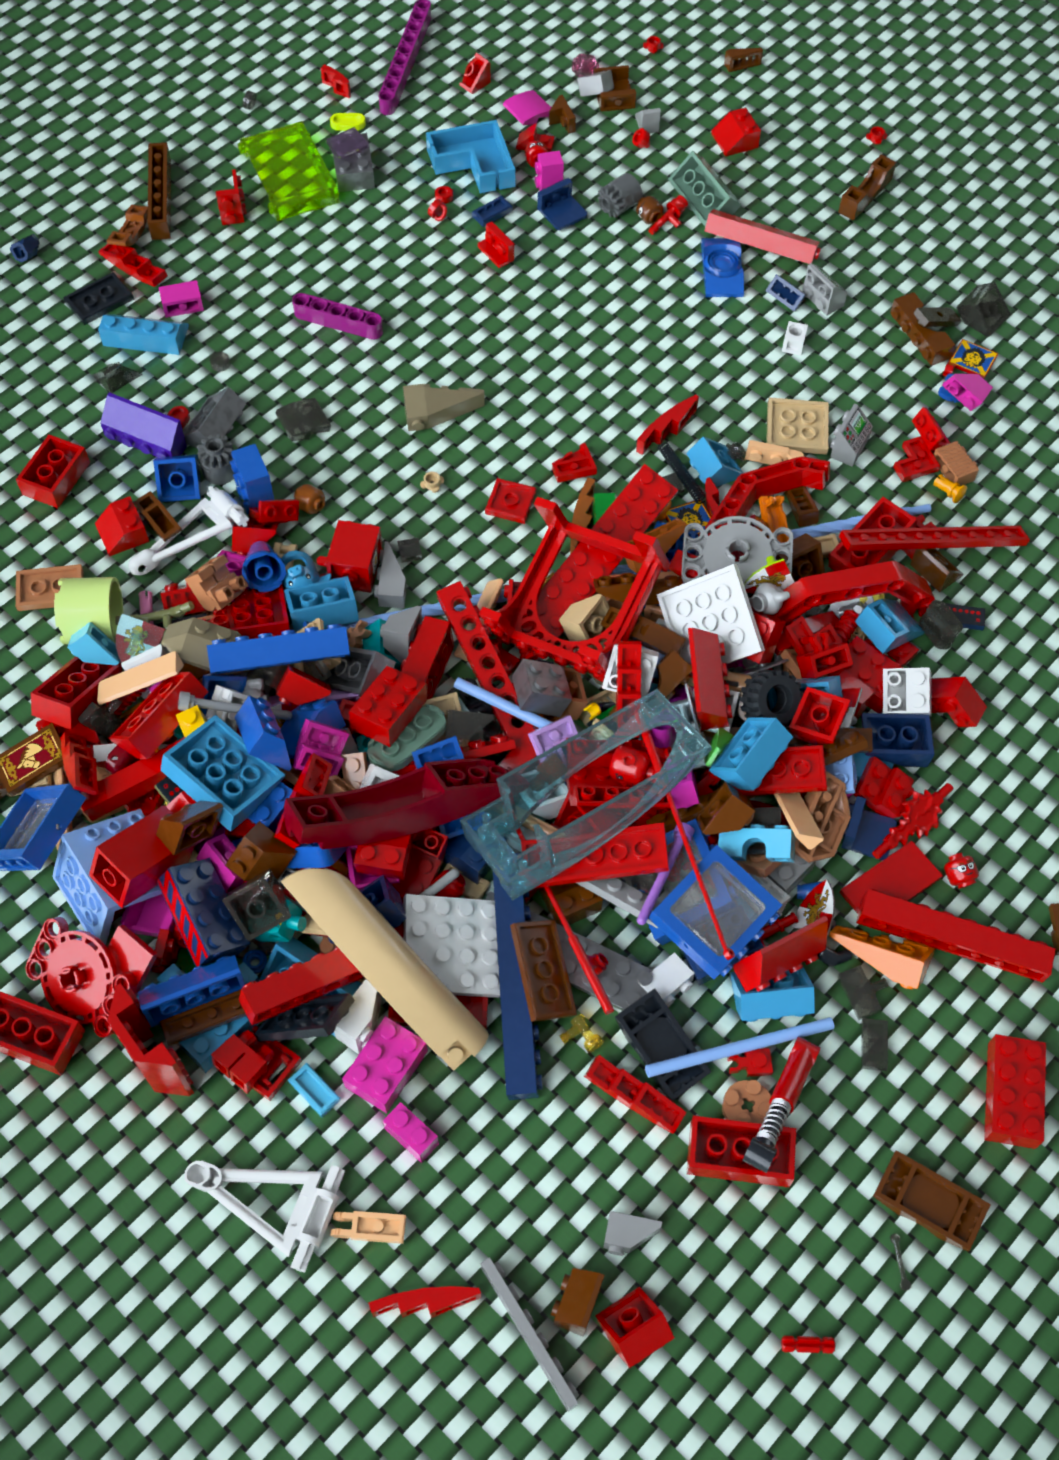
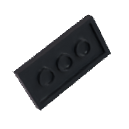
(307, 1020)

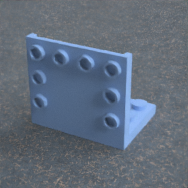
(72, 868)

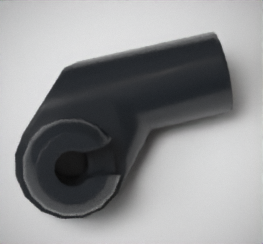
(834, 958)

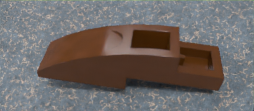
(619, 586)
(649, 633)

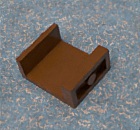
(622, 95)

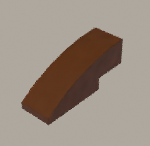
(157, 516)

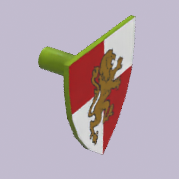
(774, 572)

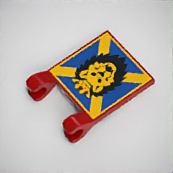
(971, 359)
(690, 513)

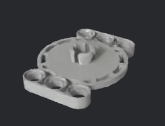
(717, 548)

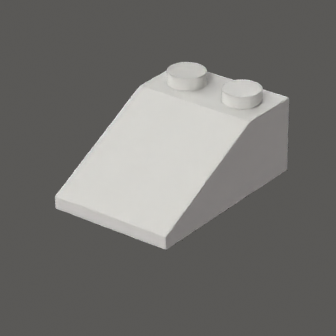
(362, 1019)

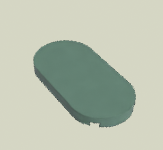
(422, 731)

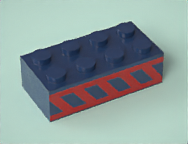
(196, 904)

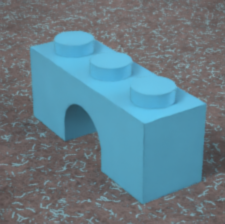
(778, 842)

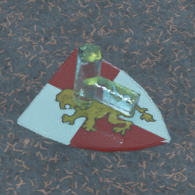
(136, 637)

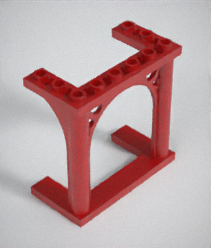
(510, 619)

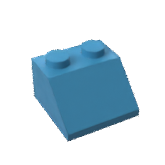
(713, 461)

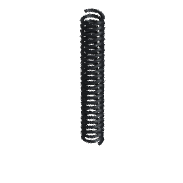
(669, 452)

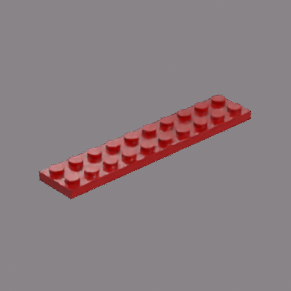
(573, 581)

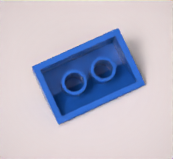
(262, 732)

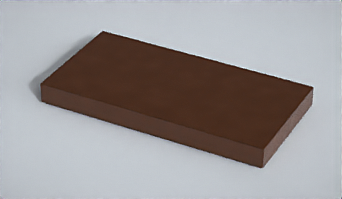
(543, 970)

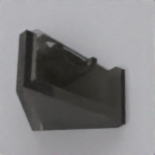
(115, 376)

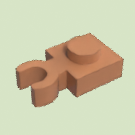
(356, 634)

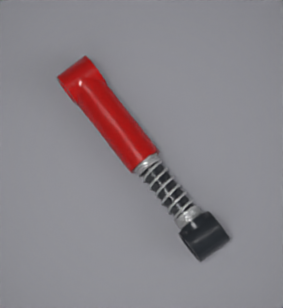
(782, 1103)

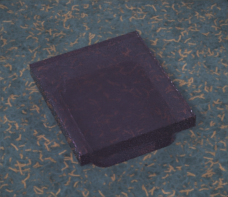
(347, 143)

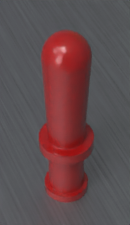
(779, 925)

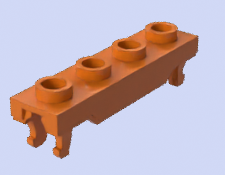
(773, 514)

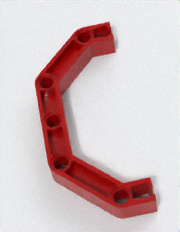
(767, 482)
(857, 583)

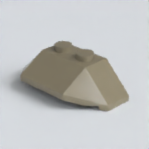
(191, 639)

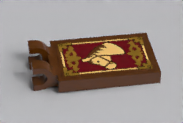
(30, 760)

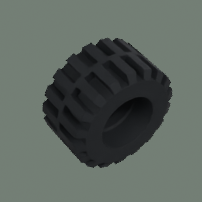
(756, 693)

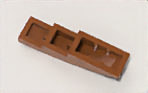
(583, 509)

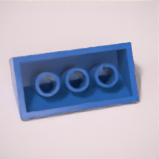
(190, 989)

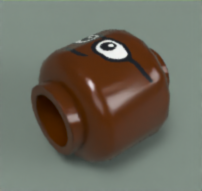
(649, 209)

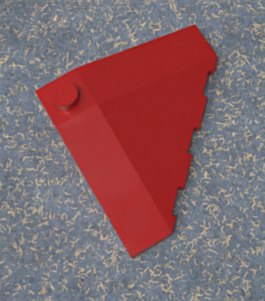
(254, 613)

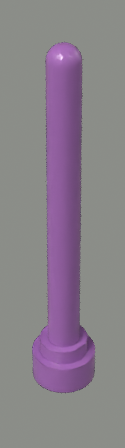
(662, 876)

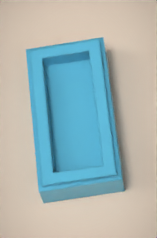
(314, 1090)

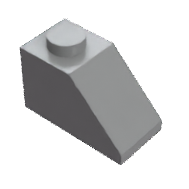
(628, 1232)

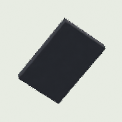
(98, 298)

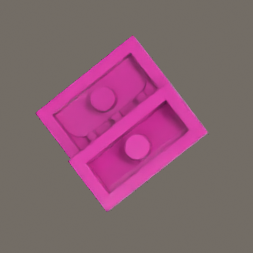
(527, 107)
(322, 740)

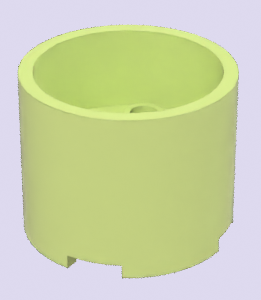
(86, 601)

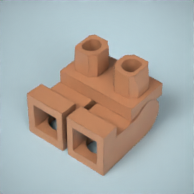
(215, 584)

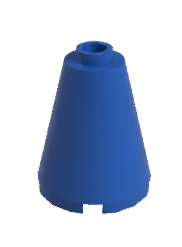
(263, 568)

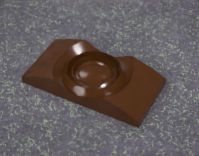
(931, 1201)

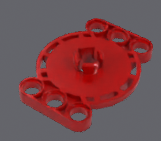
(64, 980)

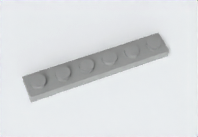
(535, 1342)

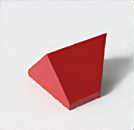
(476, 74)

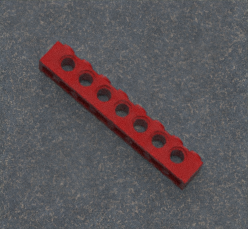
(451, 597)

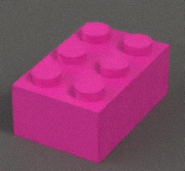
(385, 1064)

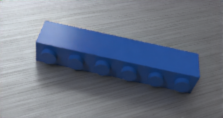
(278, 650)

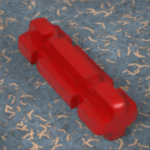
(808, 1344)

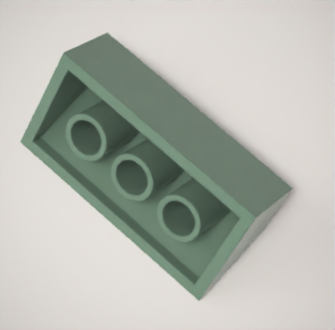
(702, 188)

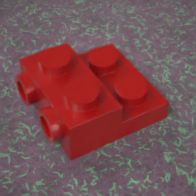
(884, 788)

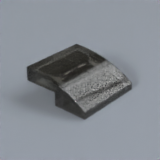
(303, 419)

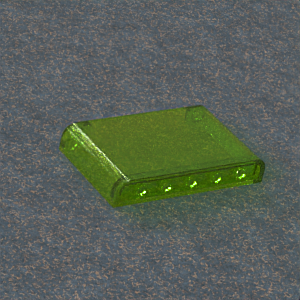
(290, 170)

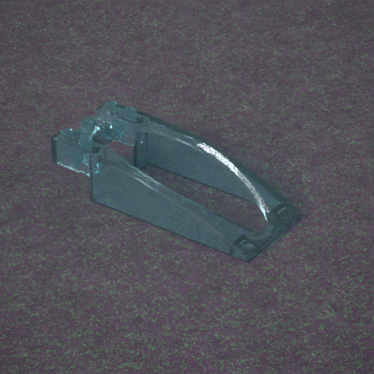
(535, 780)

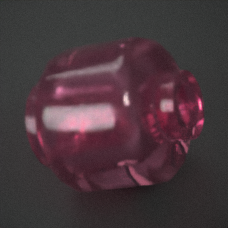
(584, 65)

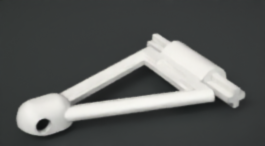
(220, 509)
(309, 1215)

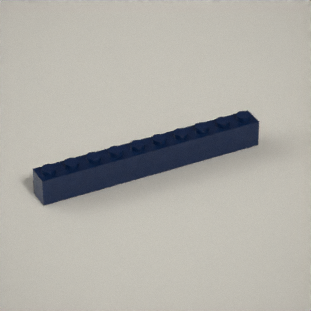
(518, 1030)

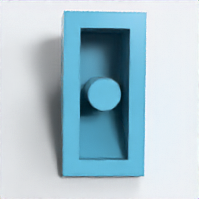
(93, 646)

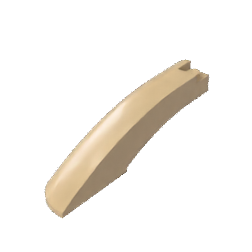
(388, 963)

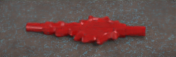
(919, 816)

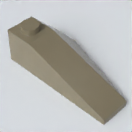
(432, 406)

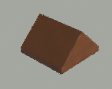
(935, 568)

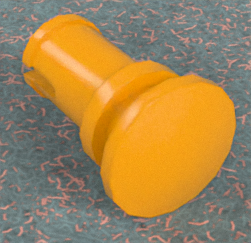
(952, 489)

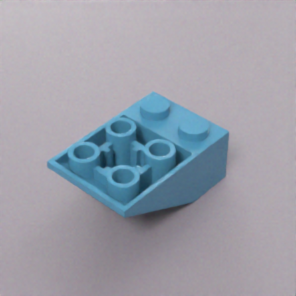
(888, 624)

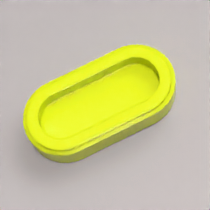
(346, 121)

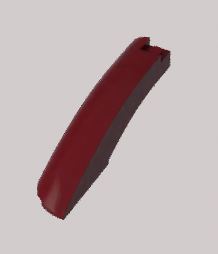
(395, 807)

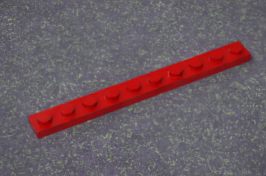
(933, 538)

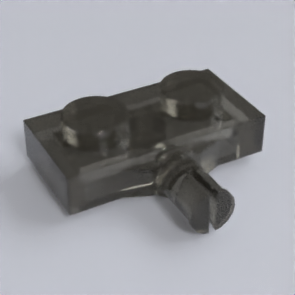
(102, 718)
(861, 992)

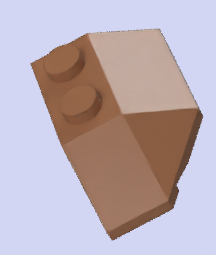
(831, 815)

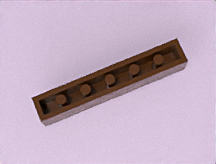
(159, 191)

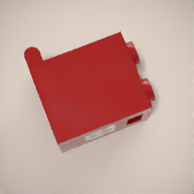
(354, 554)

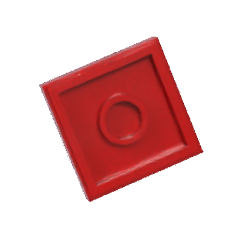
(510, 501)

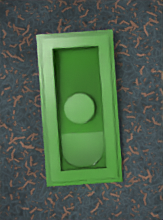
(718, 744)

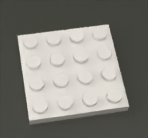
(717, 606)
(455, 941)

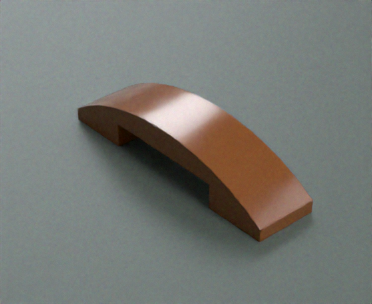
(132, 228)

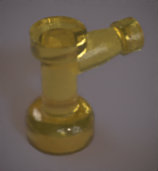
(579, 1026)

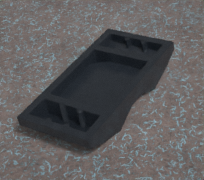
(659, 1037)

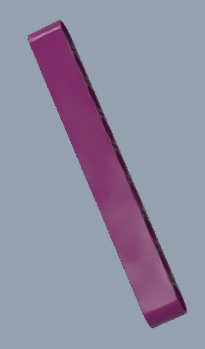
(404, 57)

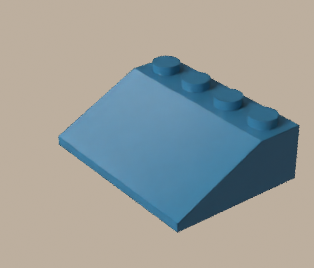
(217, 768)

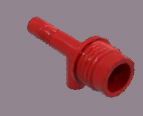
(675, 209)

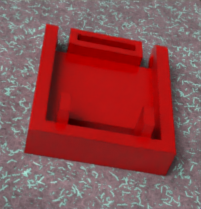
(281, 1055)

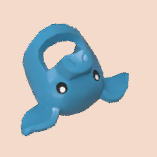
(299, 575)

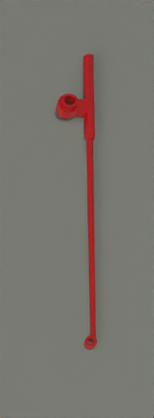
(658, 758)
(591, 965)

